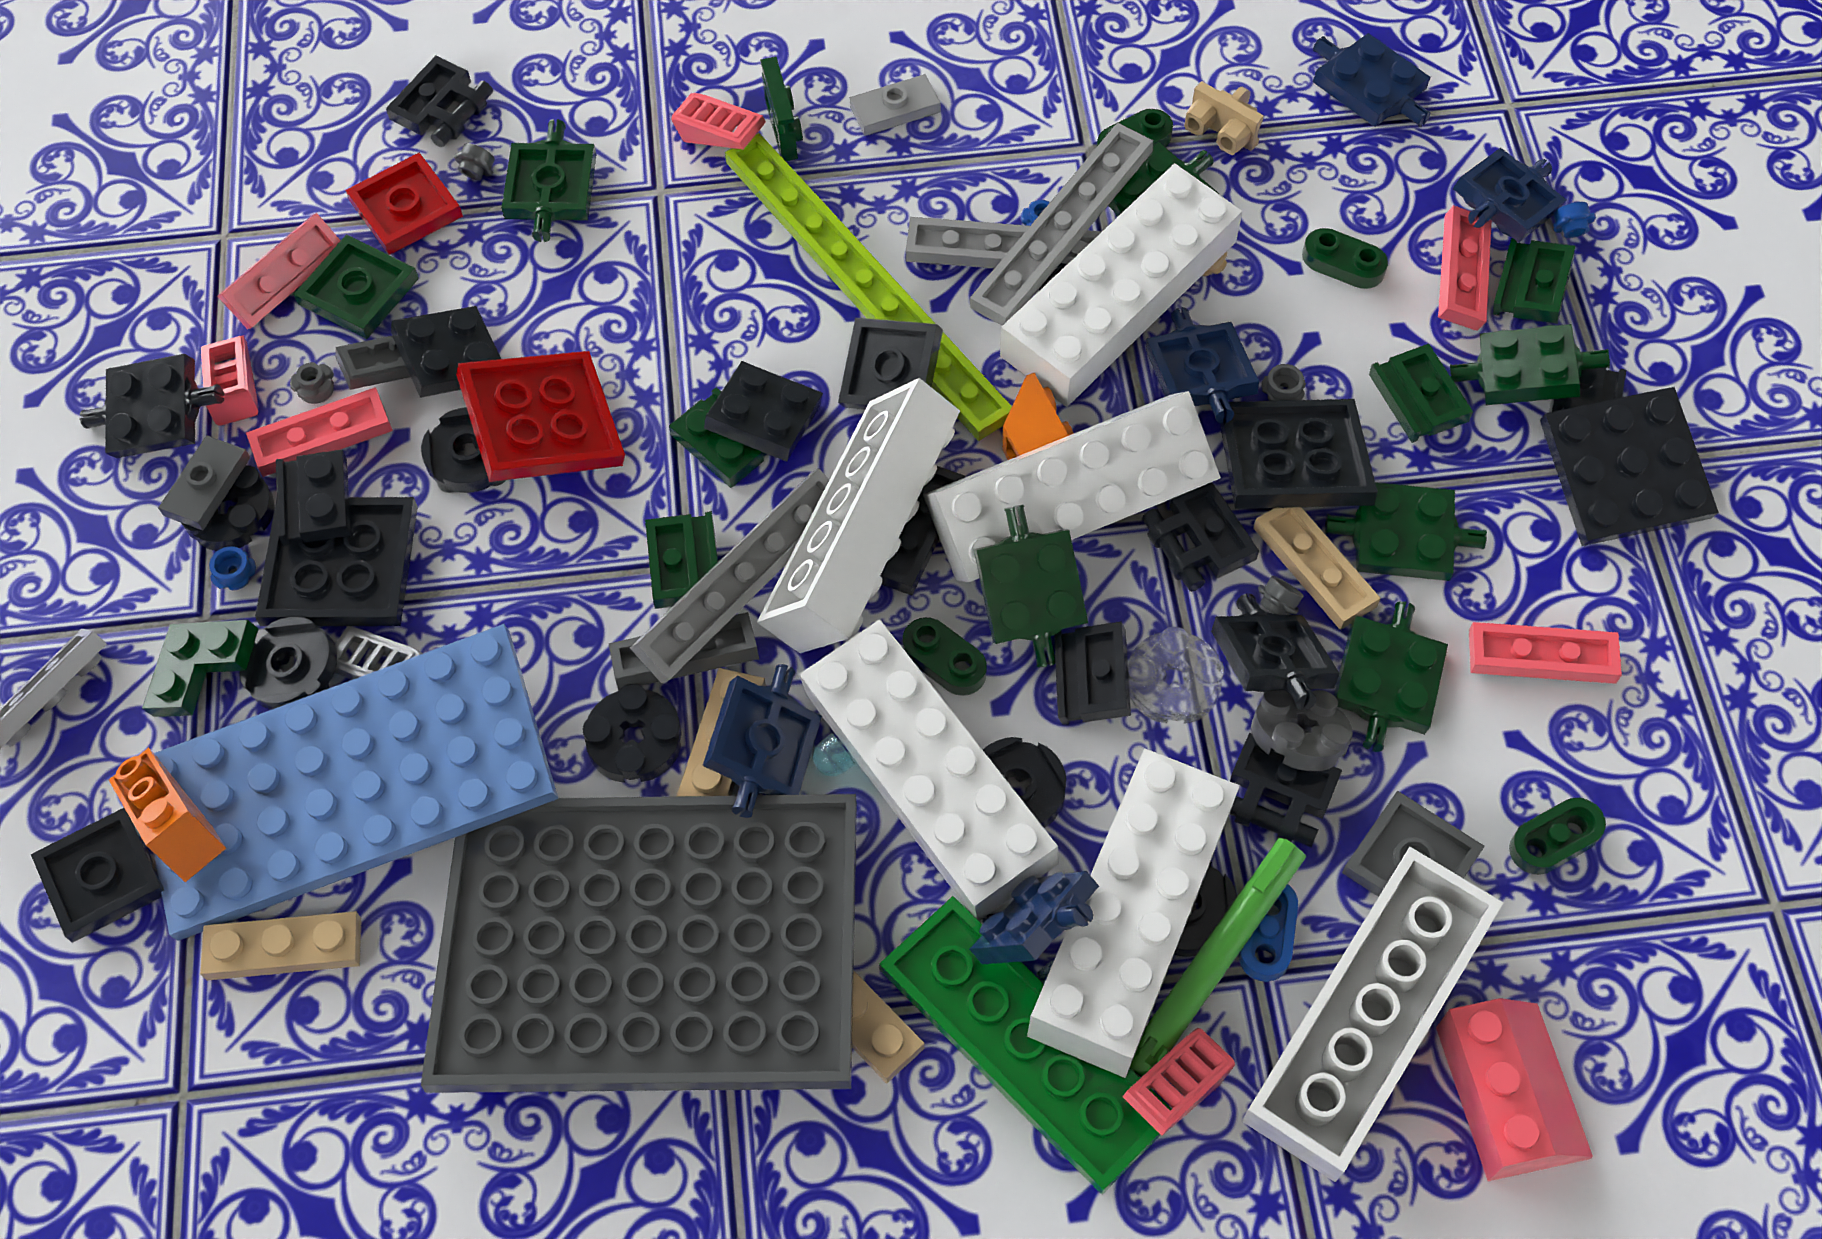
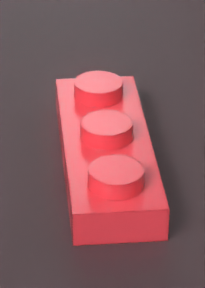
(1464, 270)
(279, 271)
(320, 430)
(1544, 652)

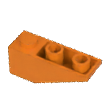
(165, 815)

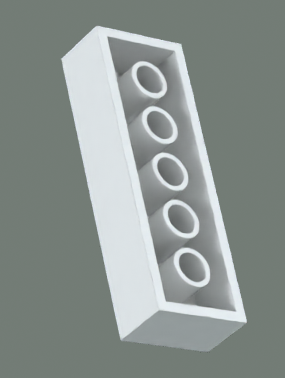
(1120, 284)
(1077, 480)
(860, 518)
(929, 769)
(1147, 887)
(1372, 1014)

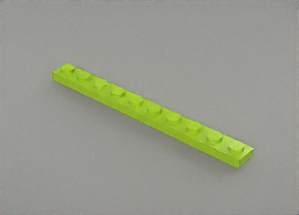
(862, 277)

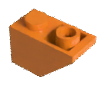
(1032, 420)

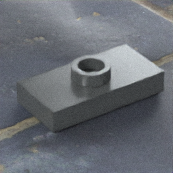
(371, 362)
(204, 482)

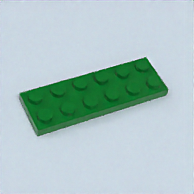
(988, 1018)

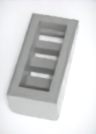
(380, 646)

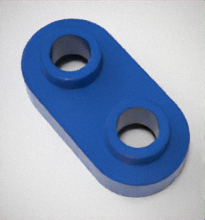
(1275, 936)

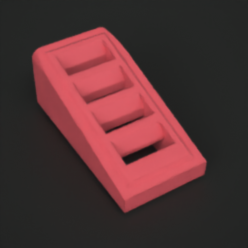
(711, 122)
(233, 377)
(1193, 1055)

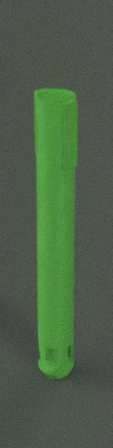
(1217, 954)

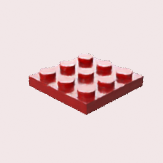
(539, 415)

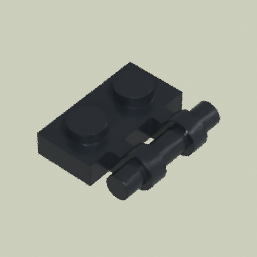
(431, 93)
(1212, 528)
(1294, 787)

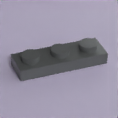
(730, 646)

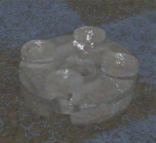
(1175, 701)

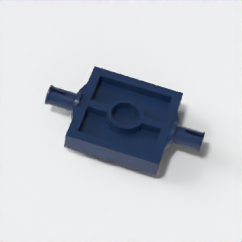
(1371, 80)
(1509, 194)
(1203, 361)
(762, 739)
(1035, 917)

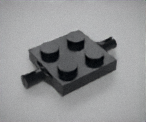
(151, 406)
(1274, 652)

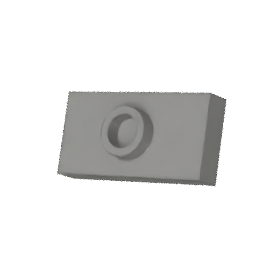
(895, 104)

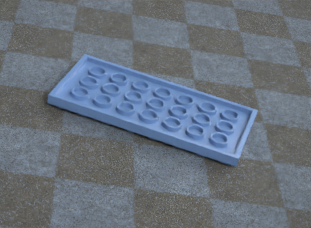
(357, 778)

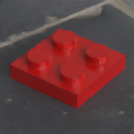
(404, 203)

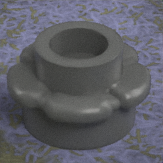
(474, 161)
(1286, 376)
(317, 389)
(1280, 596)

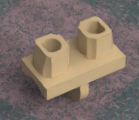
(1226, 114)

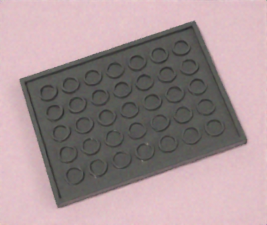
(649, 948)

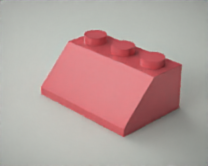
(1511, 1088)

